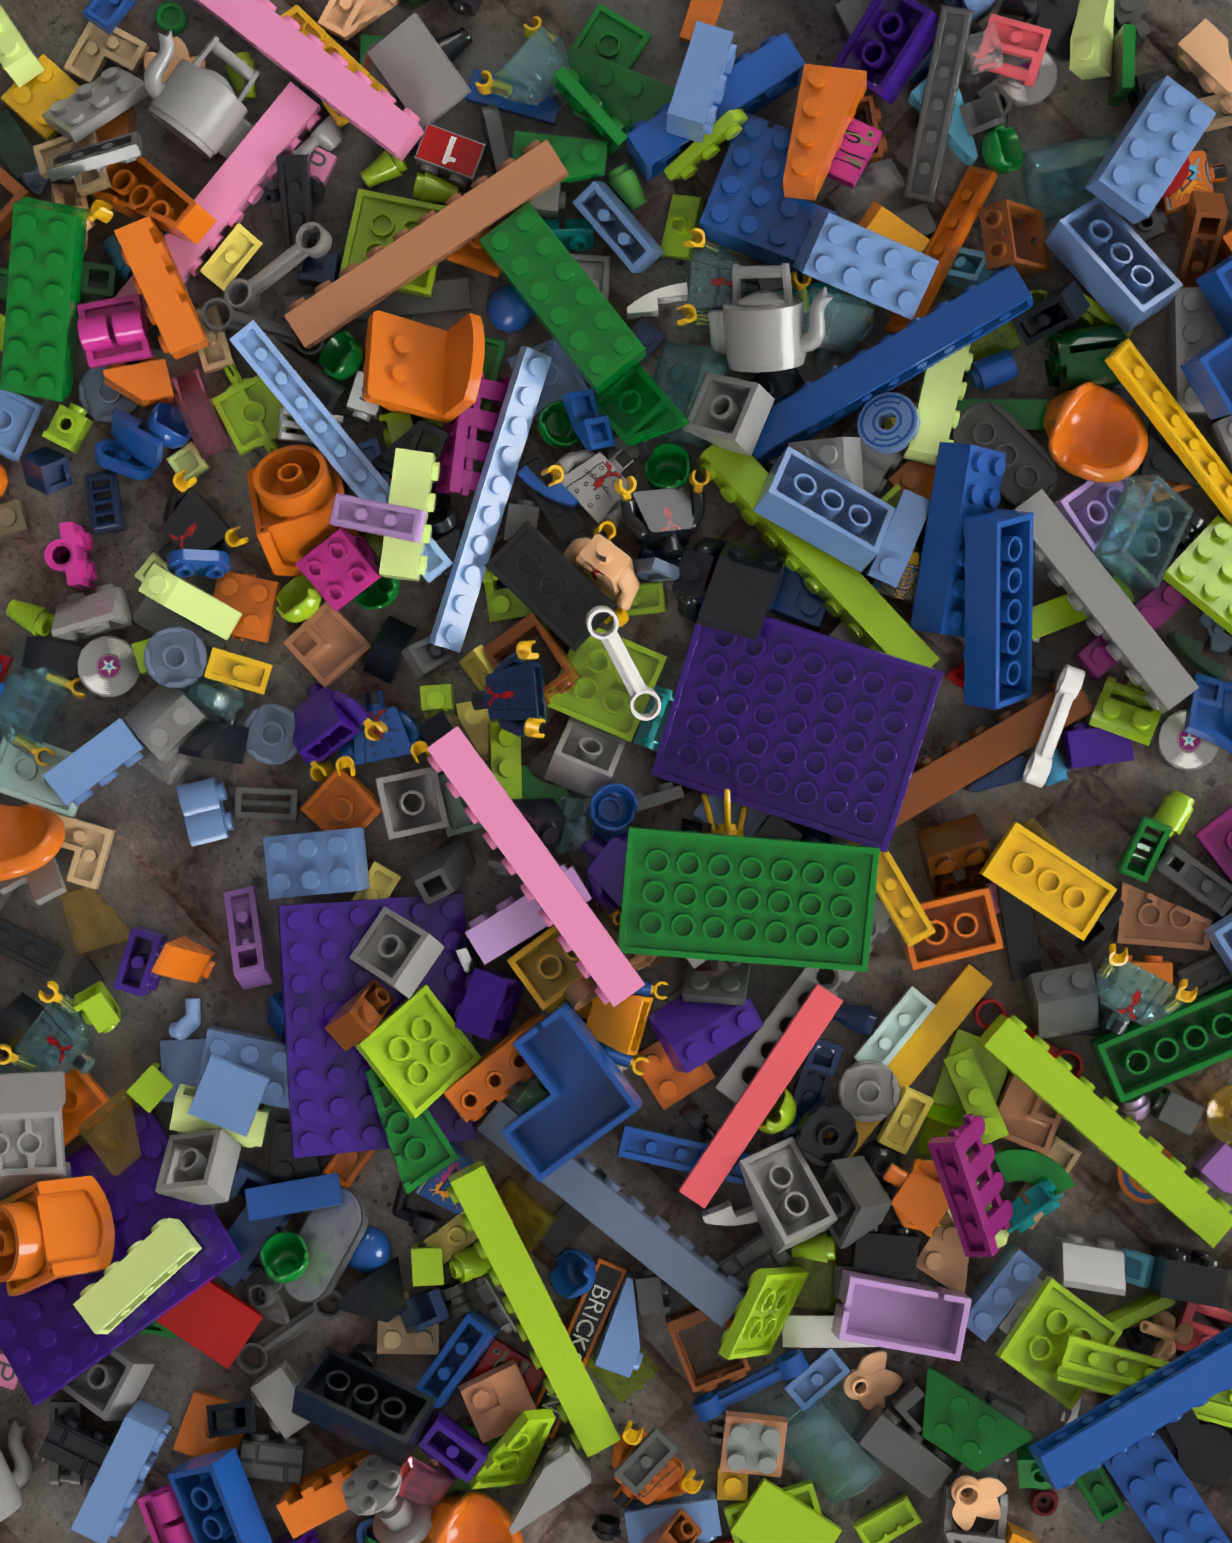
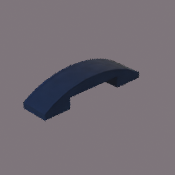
(813, 1080)

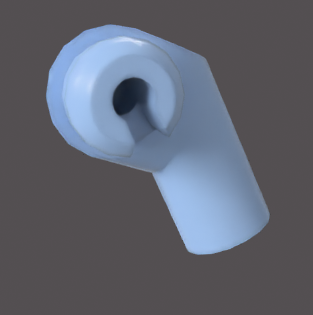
(189, 1022)

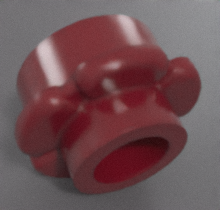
(1046, 1508)

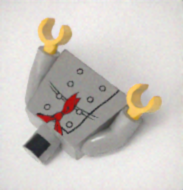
(592, 482)

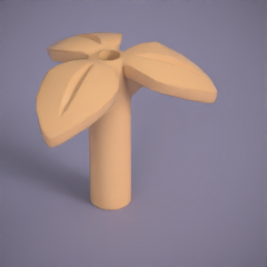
(1164, 1328)

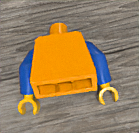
(622, 1027)

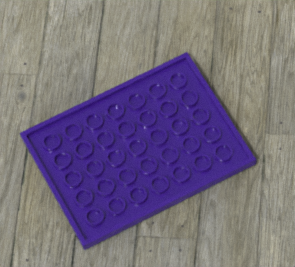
(799, 727)
(327, 1085)
(42, 1328)

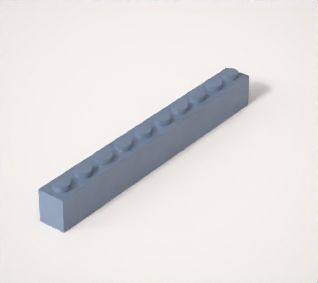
(631, 1226)

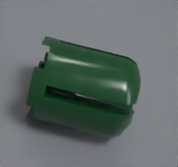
(1079, 356)

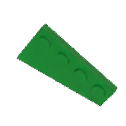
(416, 1143)

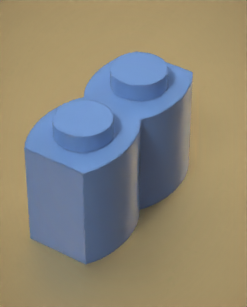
(205, 811)

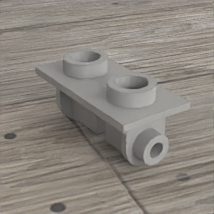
(489, 1294)

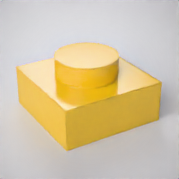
(731, 1486)

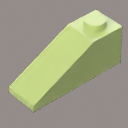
(1092, 39)
(190, 601)

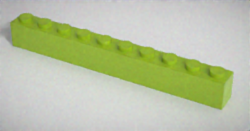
(841, 587)
(1106, 1130)
(533, 1307)

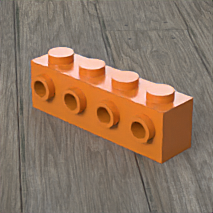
(491, 1076)

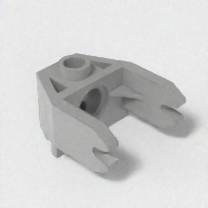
(952, 1534)

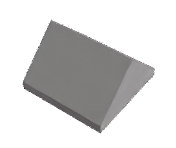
(411, 802)

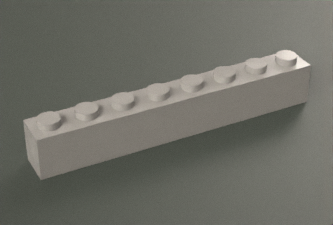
(1106, 607)

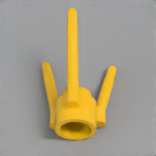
(726, 827)

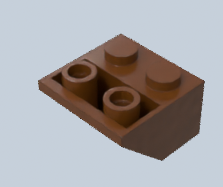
(954, 854)

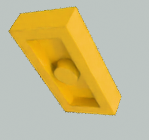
(237, 670)

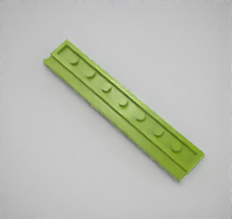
(1115, 1369)

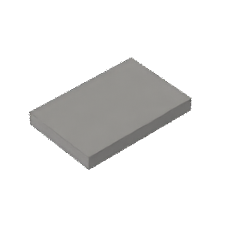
(419, 71)

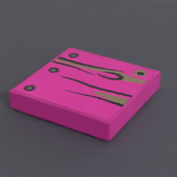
(854, 153)

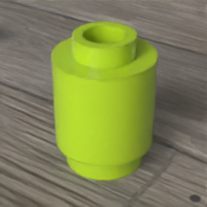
(1175, 811)
(468, 1265)

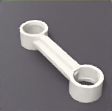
(623, 663)
(1066, 691)

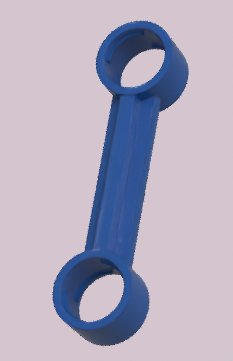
(783, 1368)

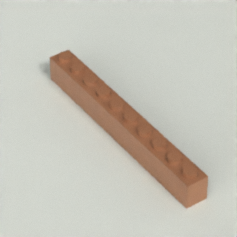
(426, 244)

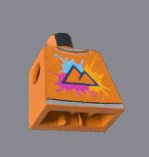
(1200, 178)

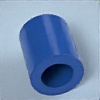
(993, 370)

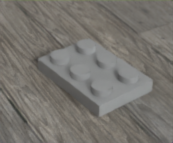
(95, 104)

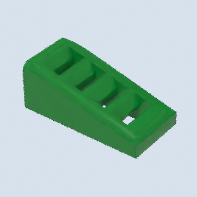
(1144, 872)

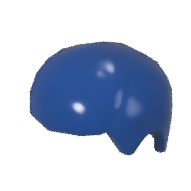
(507, 310)
(168, 424)
(613, 806)
(372, 1251)
(573, 1273)

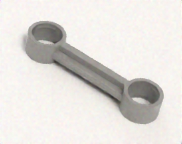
(278, 267)

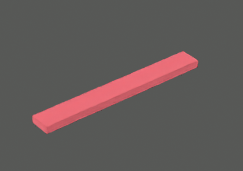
(760, 1095)

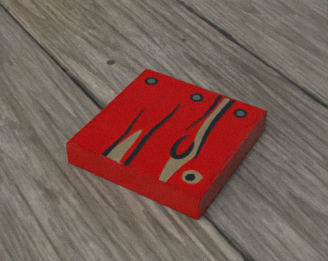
(499, 1353)

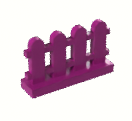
(462, 446)
(963, 1195)

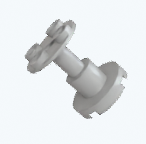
(375, 1489)

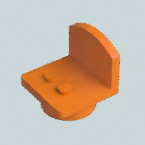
(422, 366)
(293, 504)
(54, 1233)

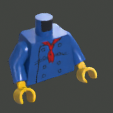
(400, 740)

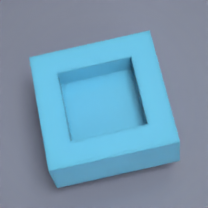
(1138, 1267)

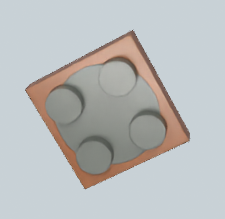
(753, 1443)

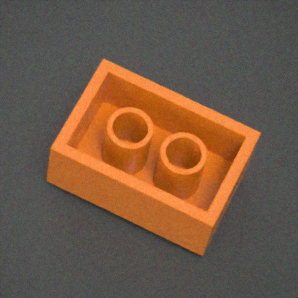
(963, 928)

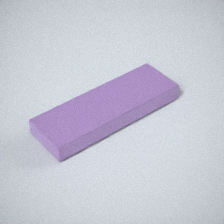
(378, 518)

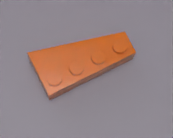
(821, 118)
(144, 191)
(162, 287)
(319, 1495)

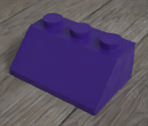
(889, 44)
(699, 1031)

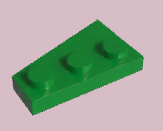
(598, 121)
(580, 156)

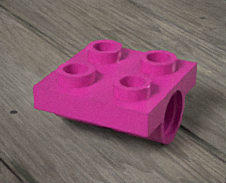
(114, 331)
(77, 542)
(340, 567)
(164, 1516)

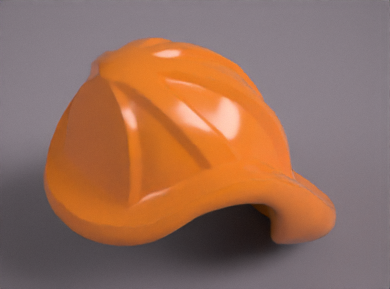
(1095, 434)
(28, 838)
(471, 1520)

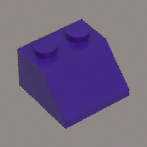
(489, 1003)

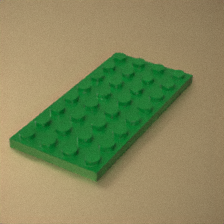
(748, 899)

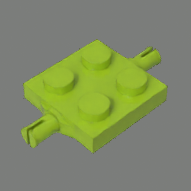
(249, 412)

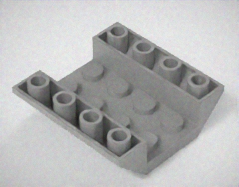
(31, 1129)

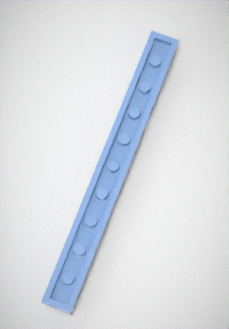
(322, 427)
(490, 499)

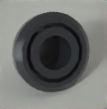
(879, 1158)

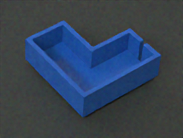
(746, 205)
(1211, 368)
(583, 1096)

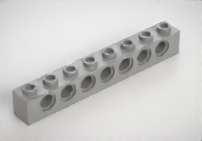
(730, 1080)

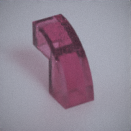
(199, 413)
(424, 1482)

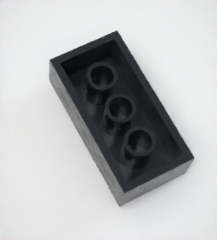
(363, 1406)

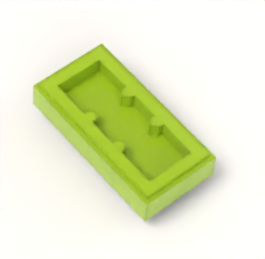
(683, 215)
(888, 1521)

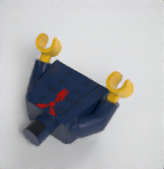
(515, 693)

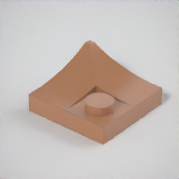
(327, 644)
(1027, 1117)
(496, 1400)

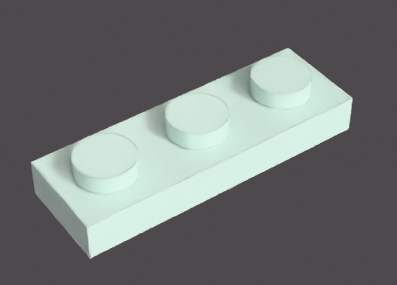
(896, 1027)

